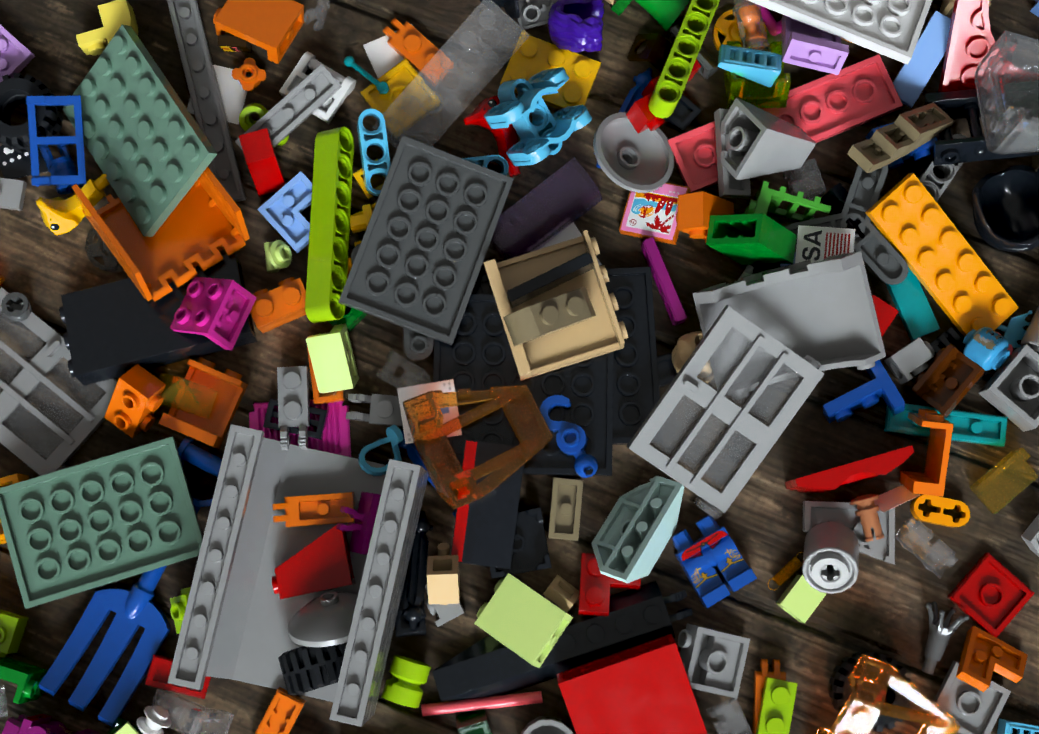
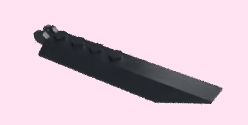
(495, 670)

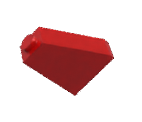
(317, 567)

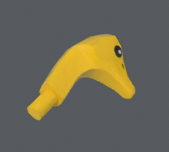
(65, 214)

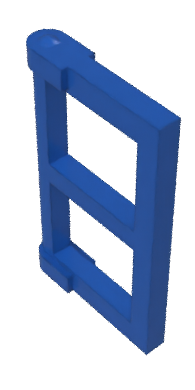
(34, 141)

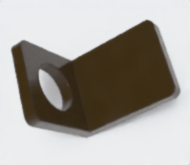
(655, 51)

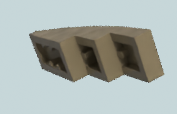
(900, 138)

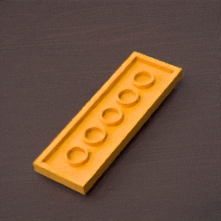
(941, 257)

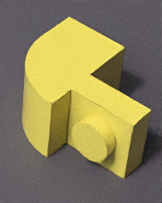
(113, 16)

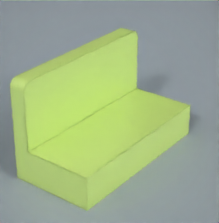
(333, 360)

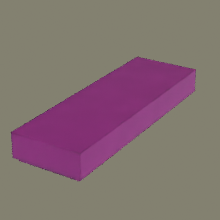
(663, 282)

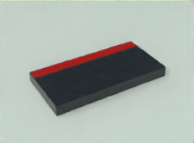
(487, 526)

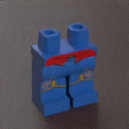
(707, 552)

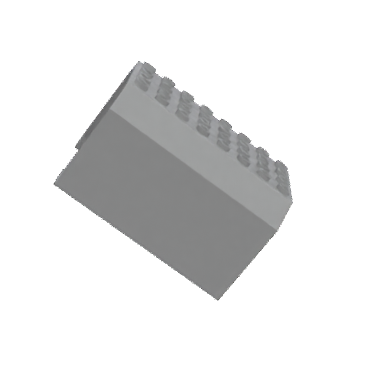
(232, 615)

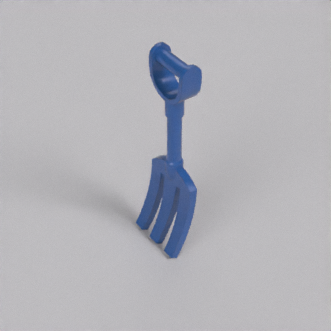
(132, 610)

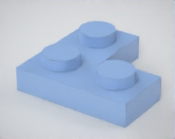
(285, 210)

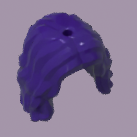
(576, 25)

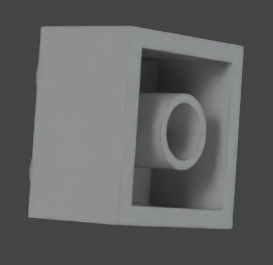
(1016, 388)

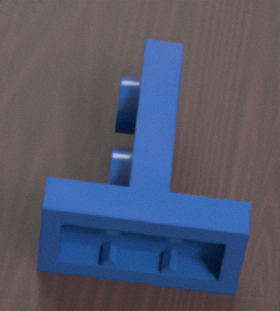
(866, 396)

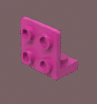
(214, 310)

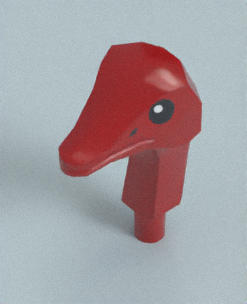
(504, 136)

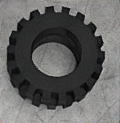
(14, 92)
(311, 667)
(842, 690)

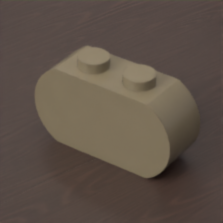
(549, 316)

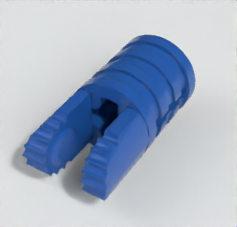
(60, 166)

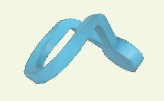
(394, 436)

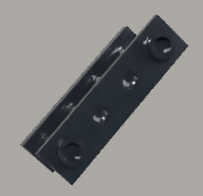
(962, 105)

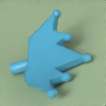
(1015, 329)

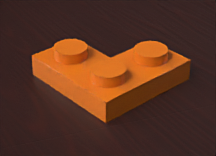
(986, 654)

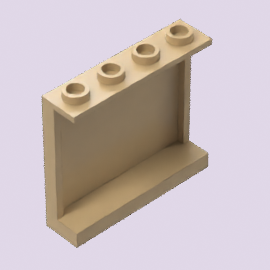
(572, 344)

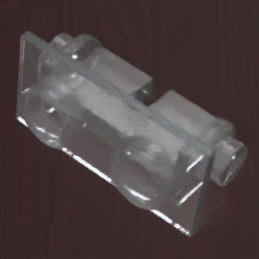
(915, 538)

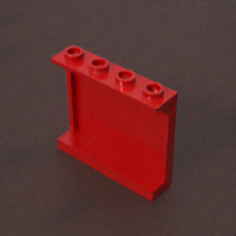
(633, 693)

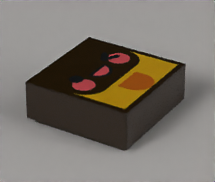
(234, 44)

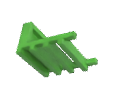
(769, 199)

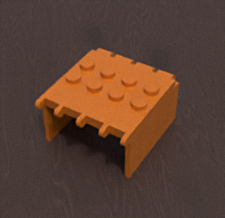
(190, 237)

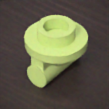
(277, 255)

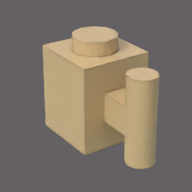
(443, 577)

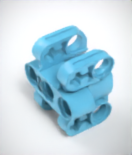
(547, 130)

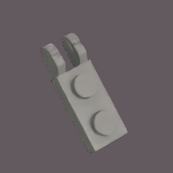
(293, 404)
(383, 409)

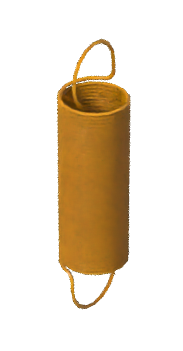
(787, 571)

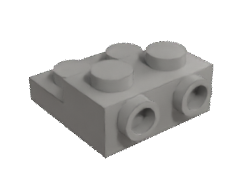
(713, 659)

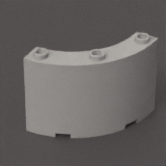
(808, 308)

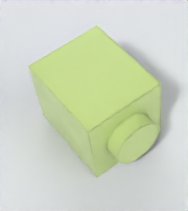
(800, 599)

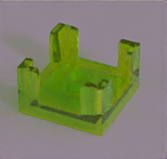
(754, 92)

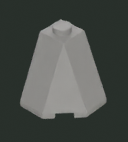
(761, 142)

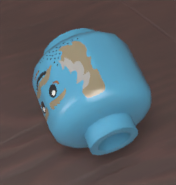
(986, 348)

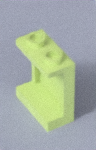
(522, 620)

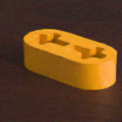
(941, 504)

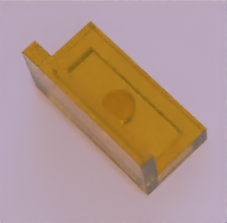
(1005, 480)

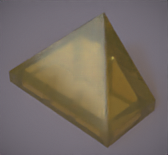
(187, 395)

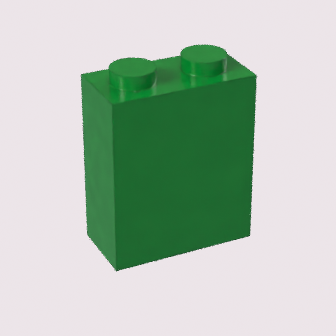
(751, 239)

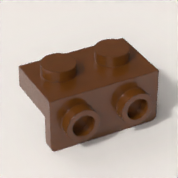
(947, 379)

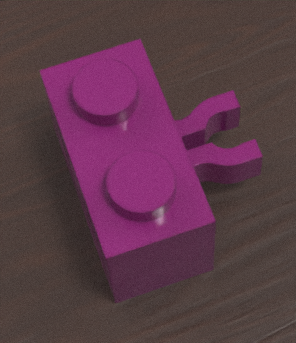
(363, 524)

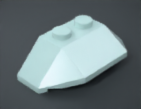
(638, 529)

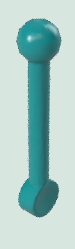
(382, 87)

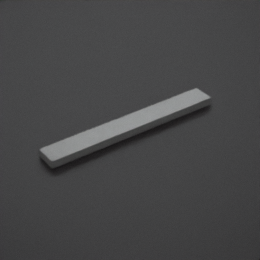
(205, 93)

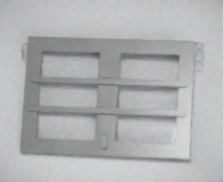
(41, 405)
(725, 410)

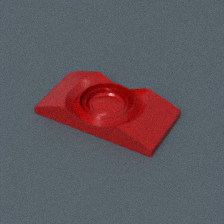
(851, 472)

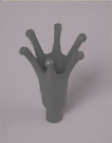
(939, 635)

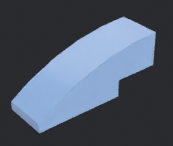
(926, 57)

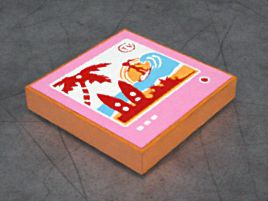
(653, 214)

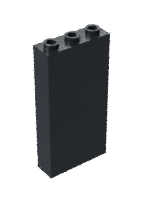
(117, 327)

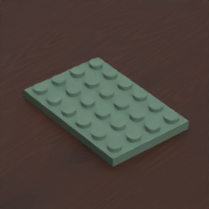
(140, 131)
(99, 522)

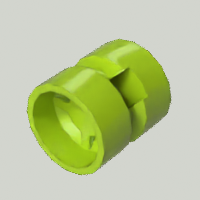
(406, 681)

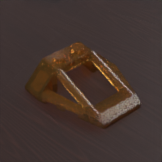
(431, 439)
(865, 704)

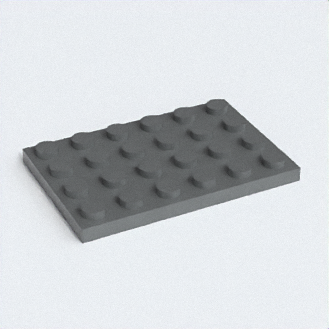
(426, 240)

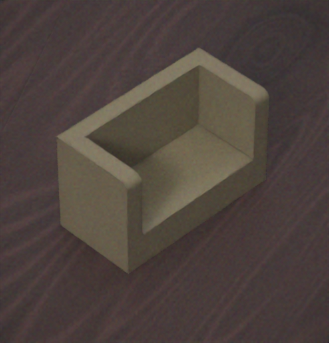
(565, 509)

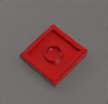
(990, 595)

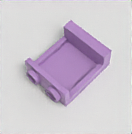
(811, 47)

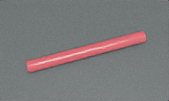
(481, 703)

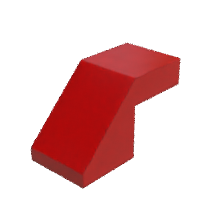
(262, 161)

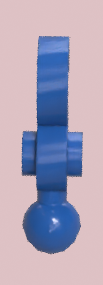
(570, 436)

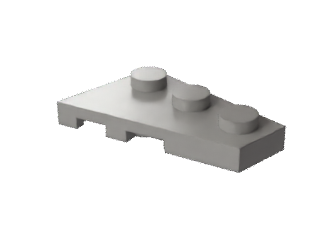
(842, 512)

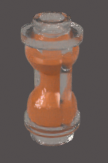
(748, 17)

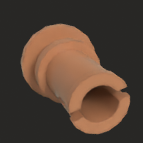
(868, 515)

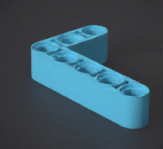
(382, 166)

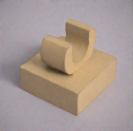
(561, 593)

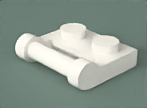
(330, 107)

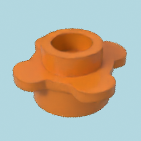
(254, 80)

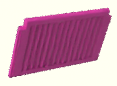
(335, 434)

